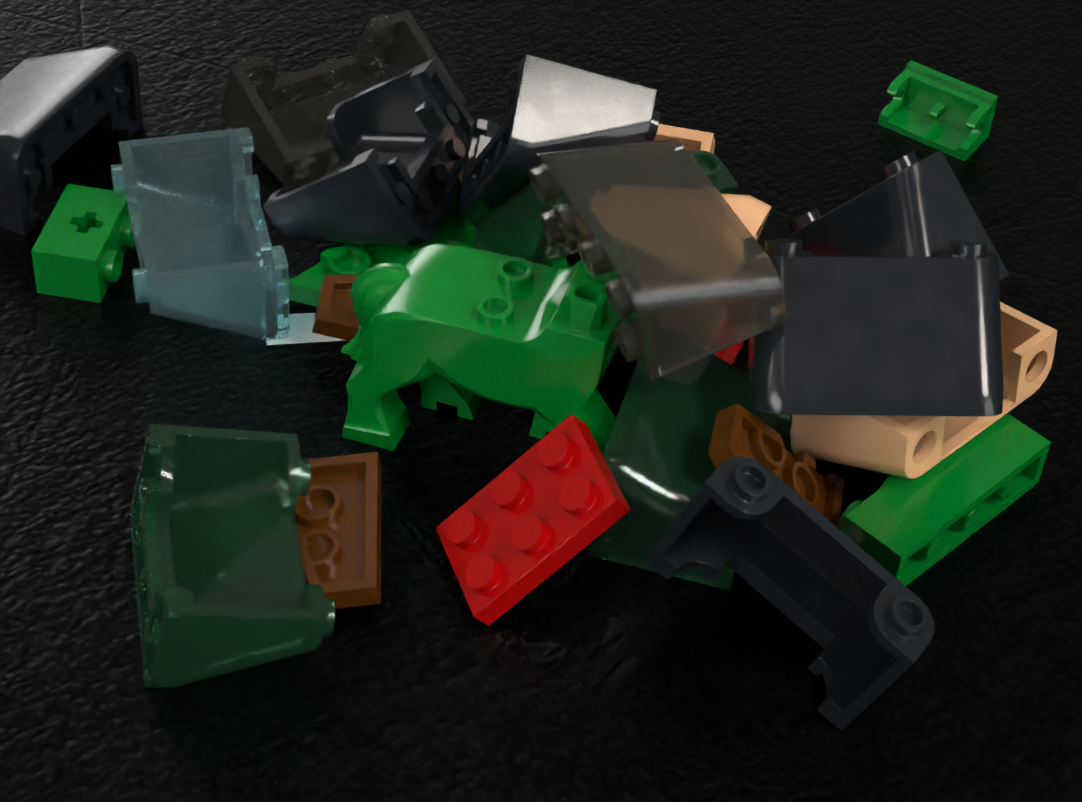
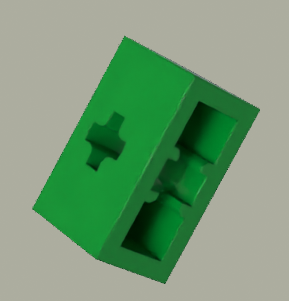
(82, 244)

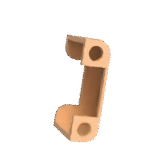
(917, 443)

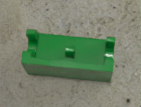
(939, 111)

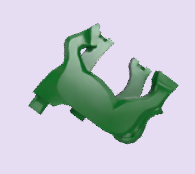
(477, 330)

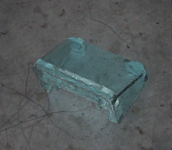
(203, 233)

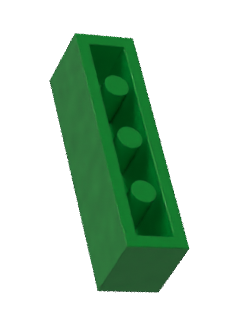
(924, 518)

